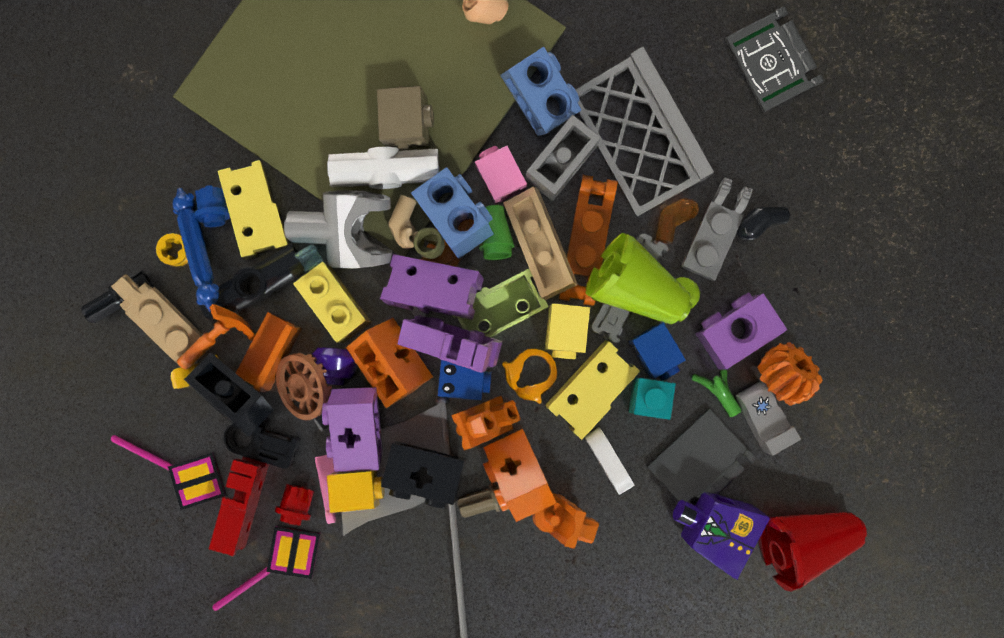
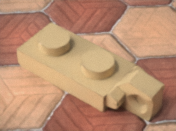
(157, 317)

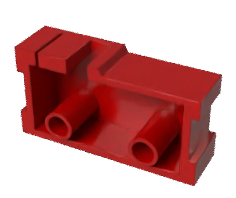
(238, 513)

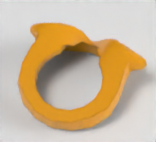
(514, 369)

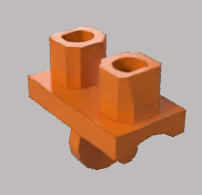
(485, 421)
(566, 522)

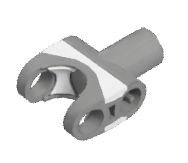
(341, 228)

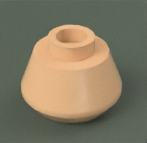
(485, 10)

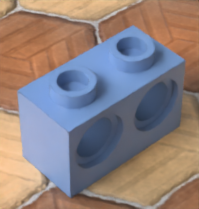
(533, 96)
(449, 215)

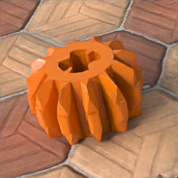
(790, 373)

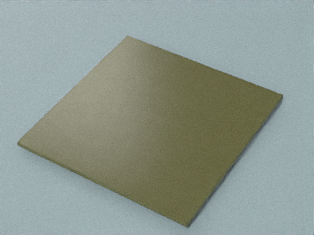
(307, 74)

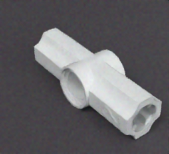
(382, 167)

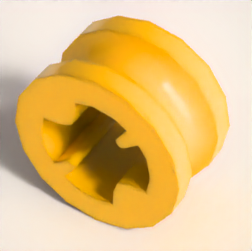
(164, 245)

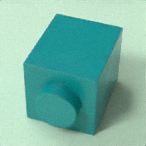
(652, 398)

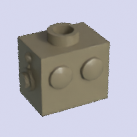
(404, 117)

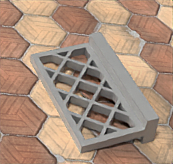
(668, 117)

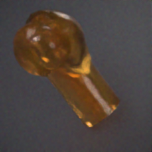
(674, 215)

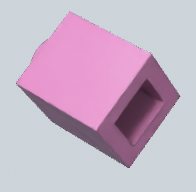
(500, 174)

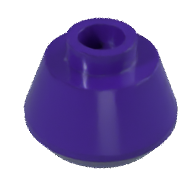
(337, 363)

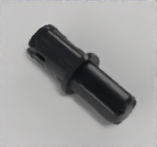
(110, 301)

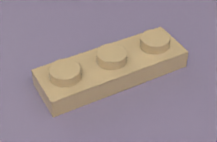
(540, 243)

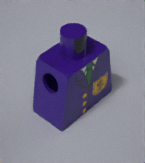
(721, 530)

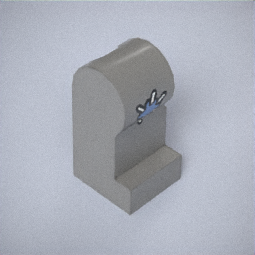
(766, 419)

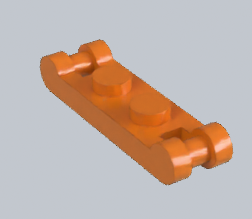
(589, 233)

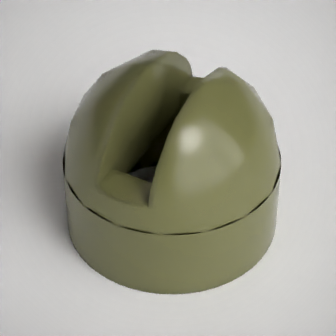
(430, 236)

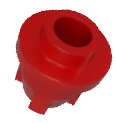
(295, 504)

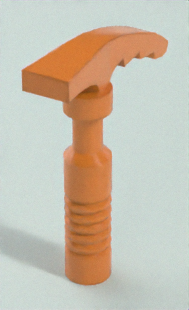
(226, 320)

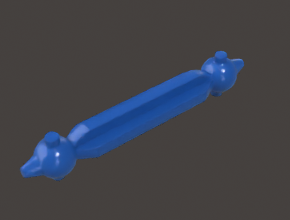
(195, 249)

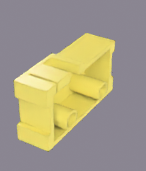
(252, 210)
(592, 389)

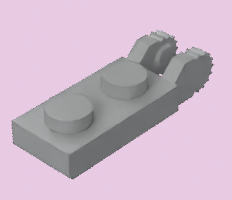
(715, 232)

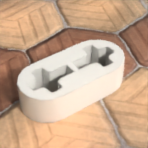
(609, 460)

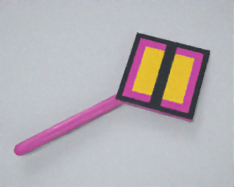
(193, 480)
(291, 554)

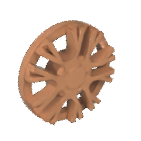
(303, 385)

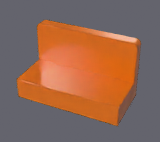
(266, 351)

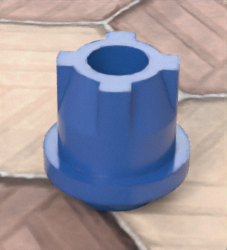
(211, 206)

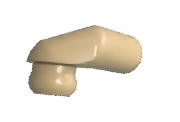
(400, 222)

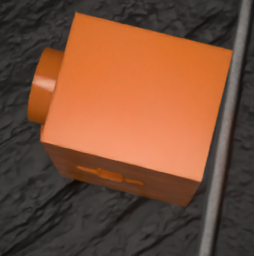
(386, 365)
(518, 475)

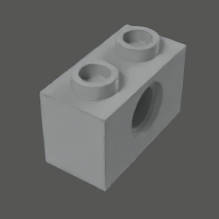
(562, 158)

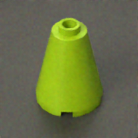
(638, 283)

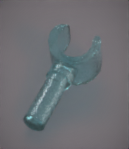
(309, 256)

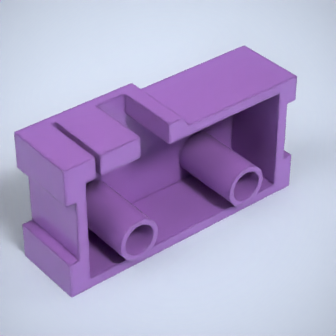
(431, 287)
(450, 343)

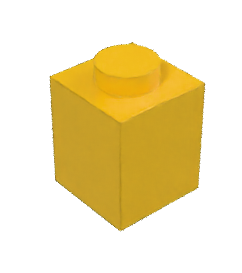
(354, 490)

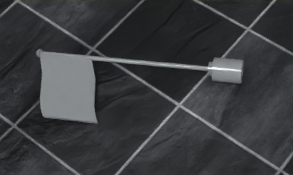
(429, 432)

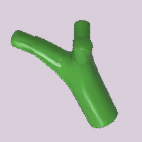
(720, 389)

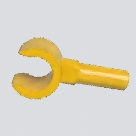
(179, 374)

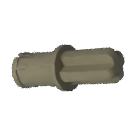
(478, 502)

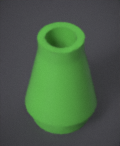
(501, 242)

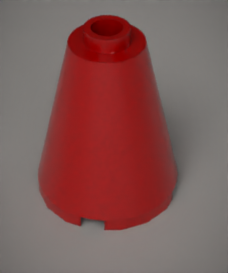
(809, 545)

